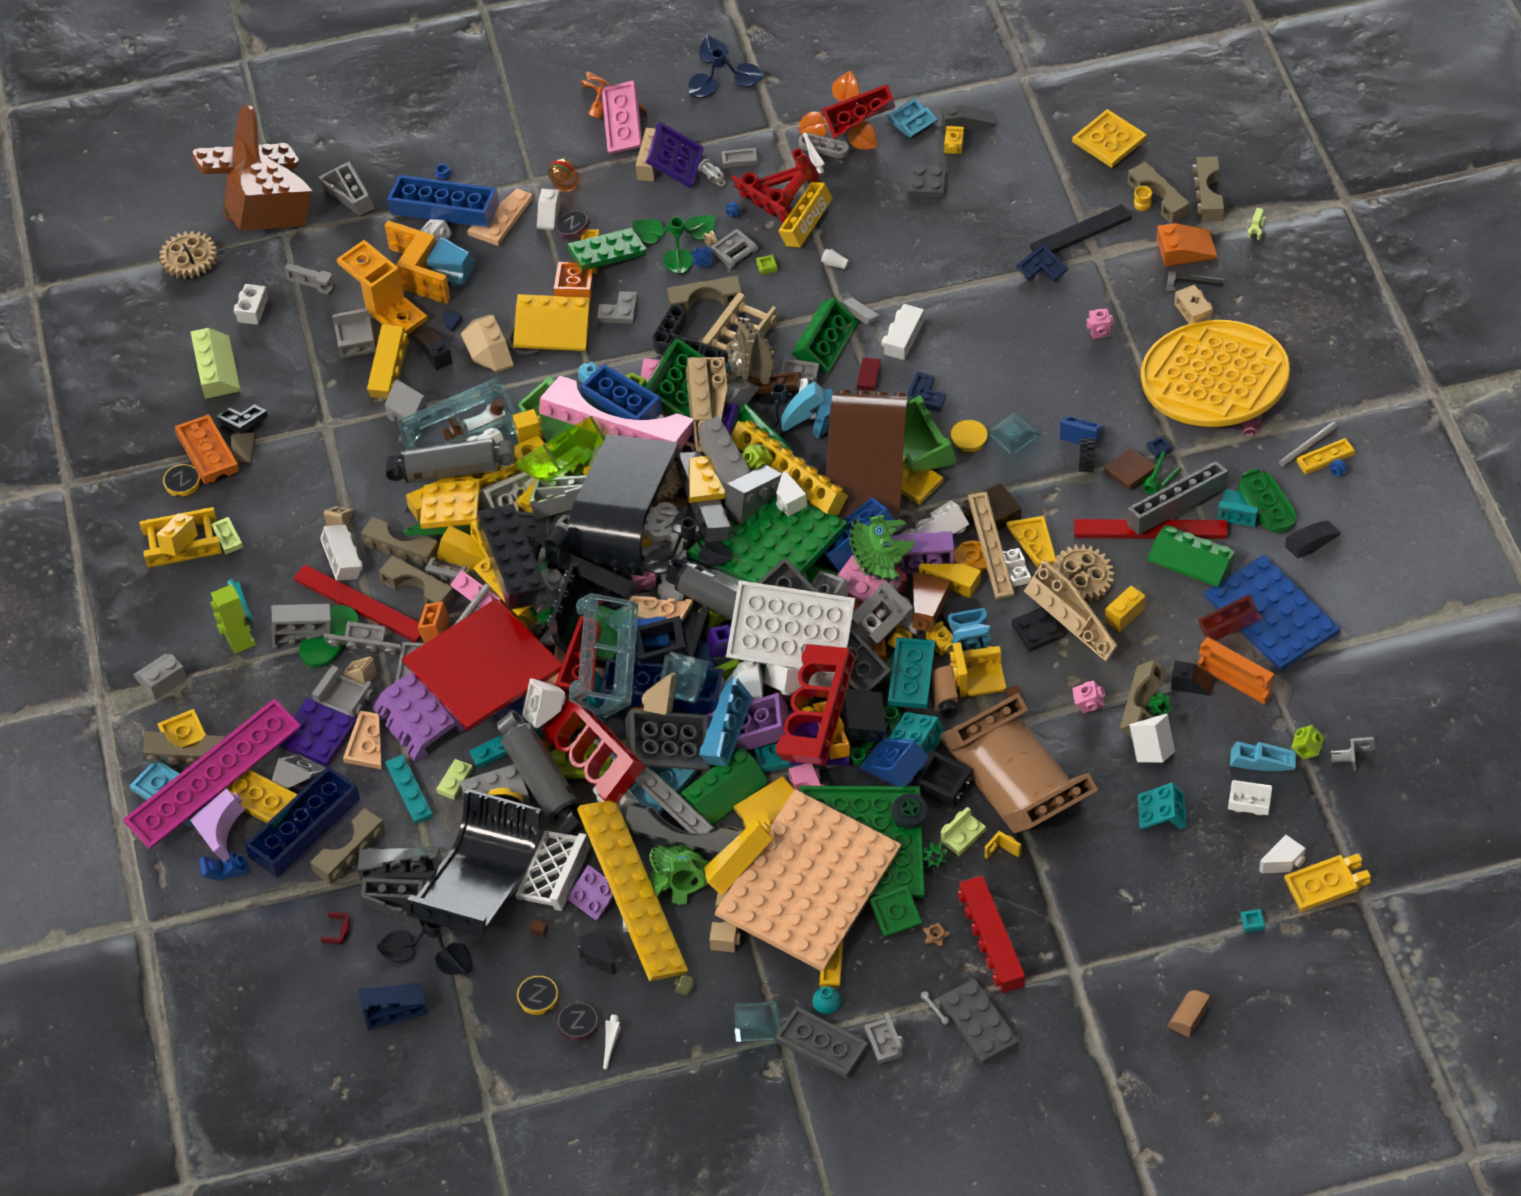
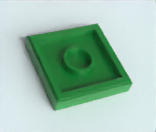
(895, 911)

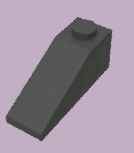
(967, 117)

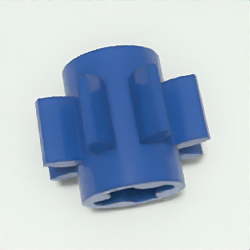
(702, 256)

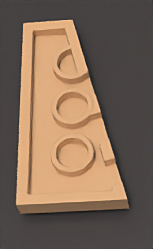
(504, 218)

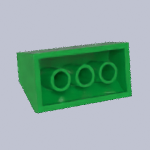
(825, 335)
(1191, 555)
(724, 787)

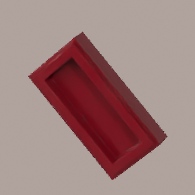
(868, 374)

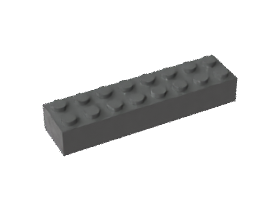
(868, 668)

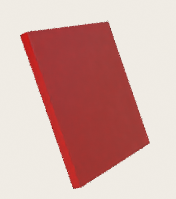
(481, 664)

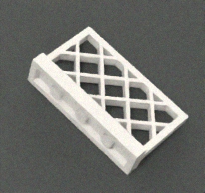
(568, 873)

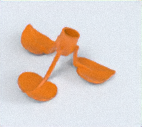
(597, 108)
(862, 135)

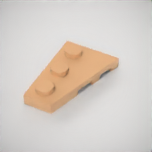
(651, 607)
(365, 742)

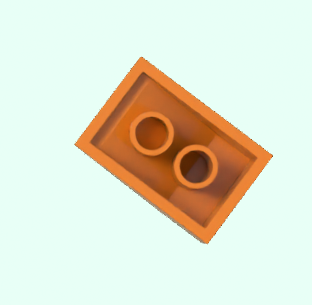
(1184, 244)
(572, 281)

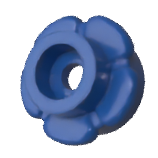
(443, 171)
(733, 209)
(1338, 467)

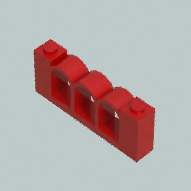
(816, 659)
(620, 773)

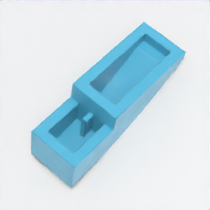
(802, 406)
(1262, 757)

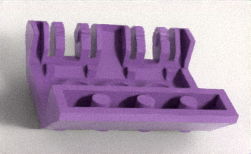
(414, 715)

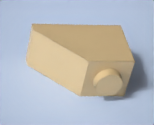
(660, 696)

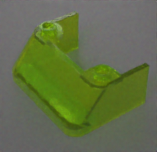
(562, 450)

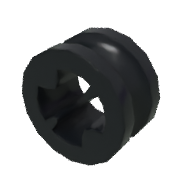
(948, 708)

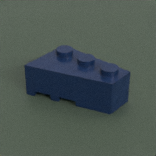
(392, 1004)

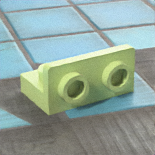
(962, 832)

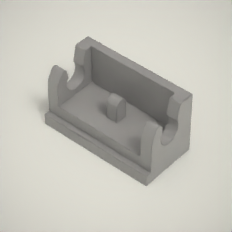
(444, 573)

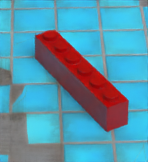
(991, 934)

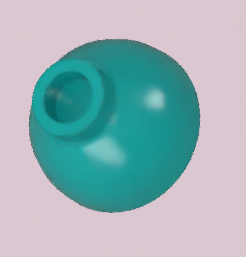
(826, 1000)

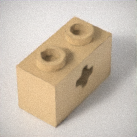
(1193, 305)

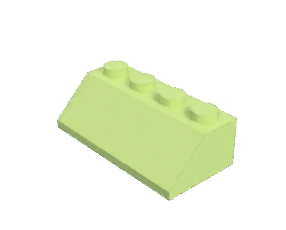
(215, 362)

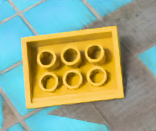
(551, 322)

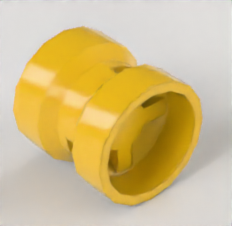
(1142, 198)

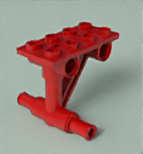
(776, 200)

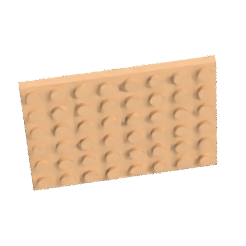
(809, 880)

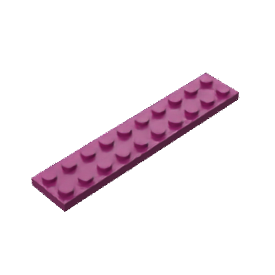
(211, 774)

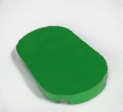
(1273, 507)
(315, 651)

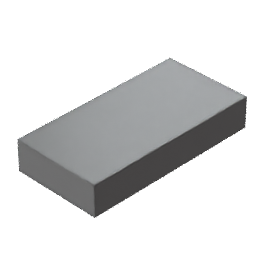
(739, 158)
(860, 311)

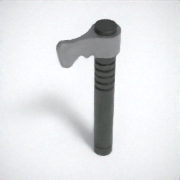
(1172, 276)

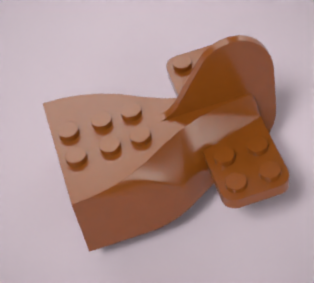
(258, 183)

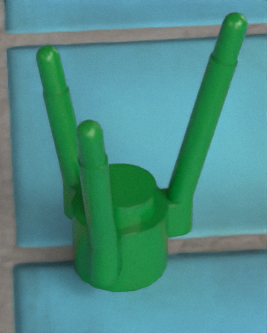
(1152, 483)

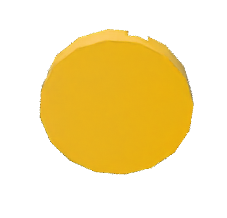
(969, 435)

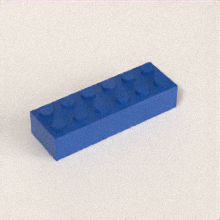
(443, 201)

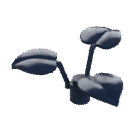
(714, 52)

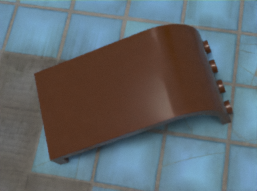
(867, 448)

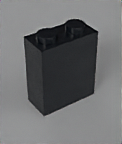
(863, 716)

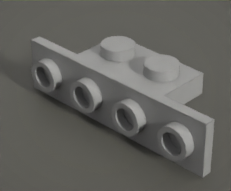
(363, 636)

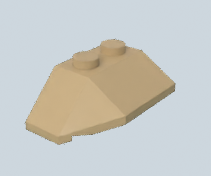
(487, 344)

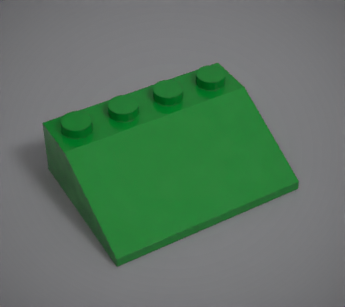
(670, 378)

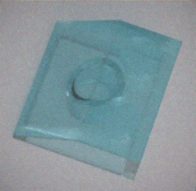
(690, 675)

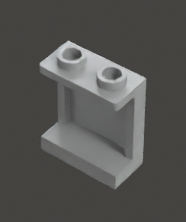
(354, 333)
(343, 693)

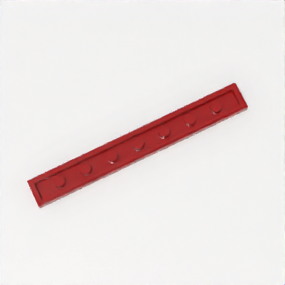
(1119, 529)
(359, 602)

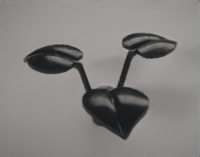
(780, 396)
(687, 527)
(398, 948)

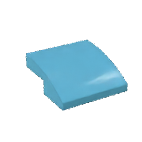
(912, 118)

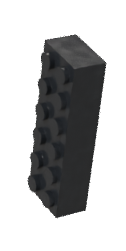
(511, 557)

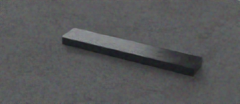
(1084, 229)

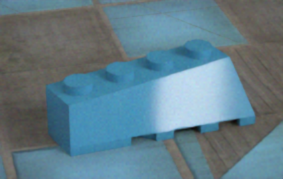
(726, 724)

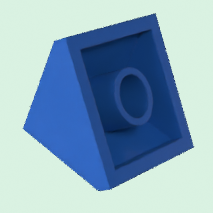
(1073, 429)

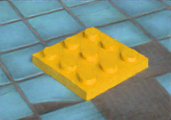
(1109, 138)
(450, 504)

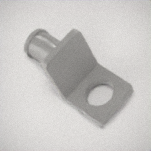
(1350, 755)

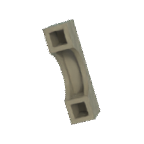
(1210, 203)
(1173, 206)
(719, 289)
(418, 551)
(398, 573)
(1146, 681)
(159, 749)
(332, 863)

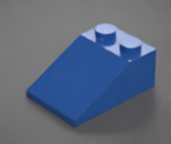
(895, 761)

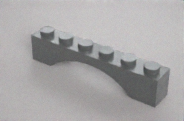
(647, 820)

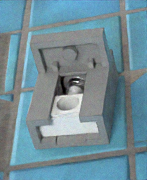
(890, 604)

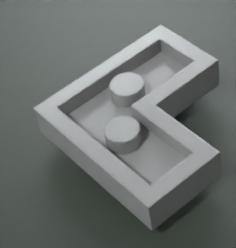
(619, 313)

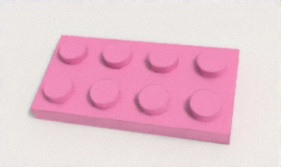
(621, 117)

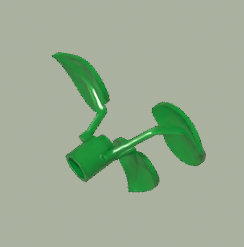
(675, 260)

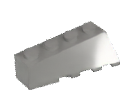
(666, 589)

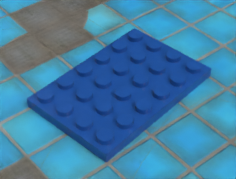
(1290, 619)

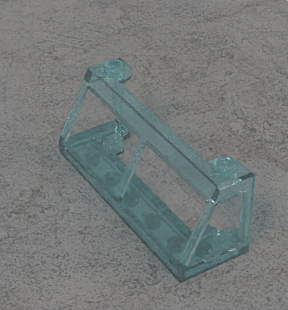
(485, 392)
(625, 622)

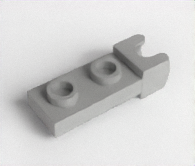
(310, 278)

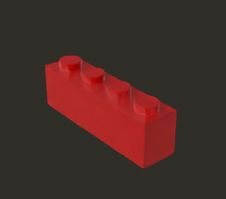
(850, 112)
(570, 668)

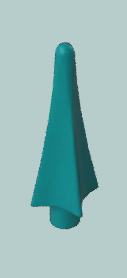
(237, 587)

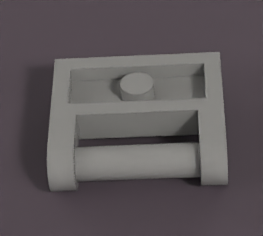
(731, 244)

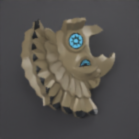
(749, 354)

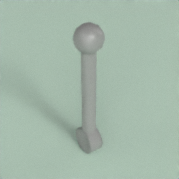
(925, 997)

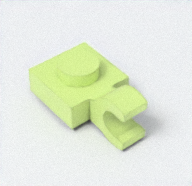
(1257, 222)

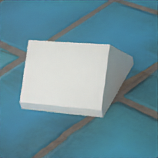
(1152, 739)

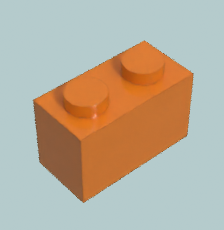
(433, 621)

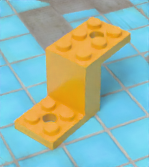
(413, 266)
(381, 287)

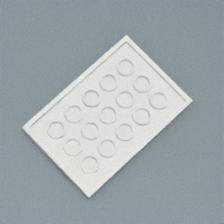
(778, 622)

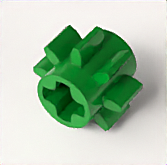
(1159, 704)
(938, 850)

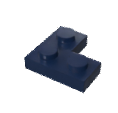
(1043, 260)
(922, 386)

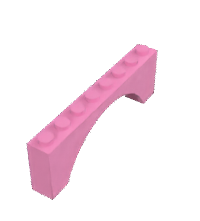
(566, 404)

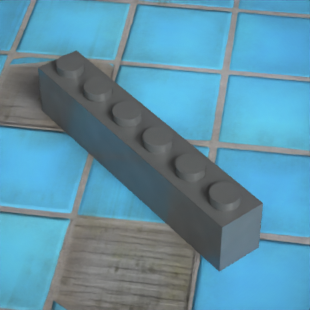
(1177, 497)
(710, 513)

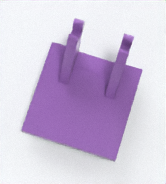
(591, 892)

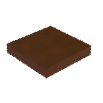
(1130, 468)

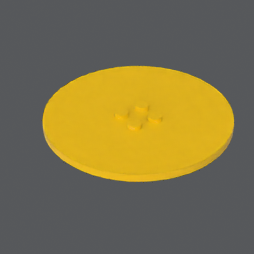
(1215, 373)

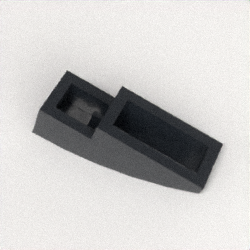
(1311, 538)

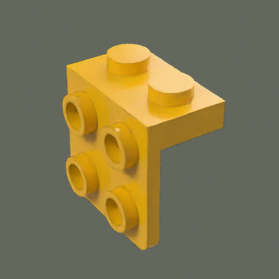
(984, 671)

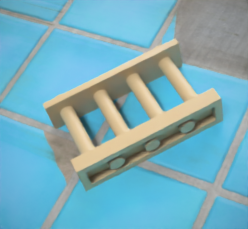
(730, 317)

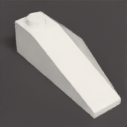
(504, 491)
(945, 518)

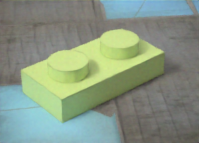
(227, 535)
(450, 784)

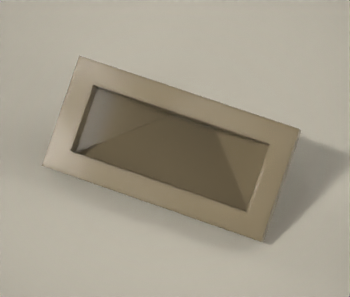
(242, 447)

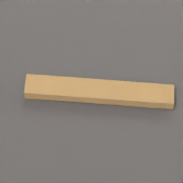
(991, 546)

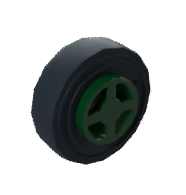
(912, 804)

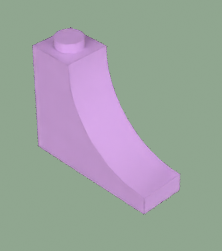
(216, 820)

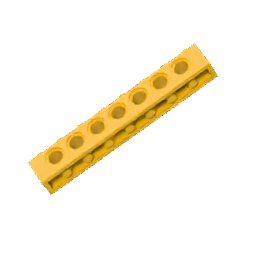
(817, 487)
(415, 498)

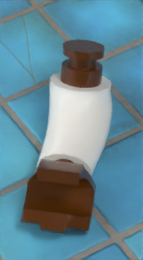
(491, 413)

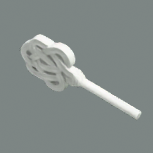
(659, 523)

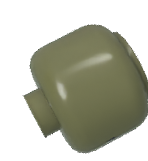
(684, 984)

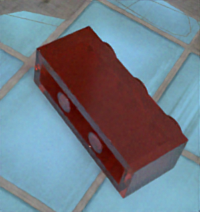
(1229, 618)

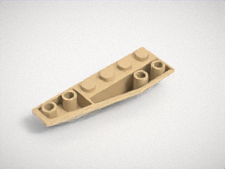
(705, 391)
(1067, 605)

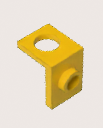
(1004, 841)

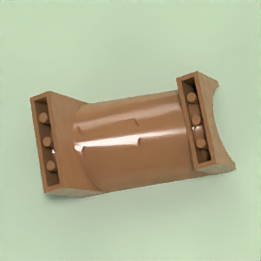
(1014, 766)

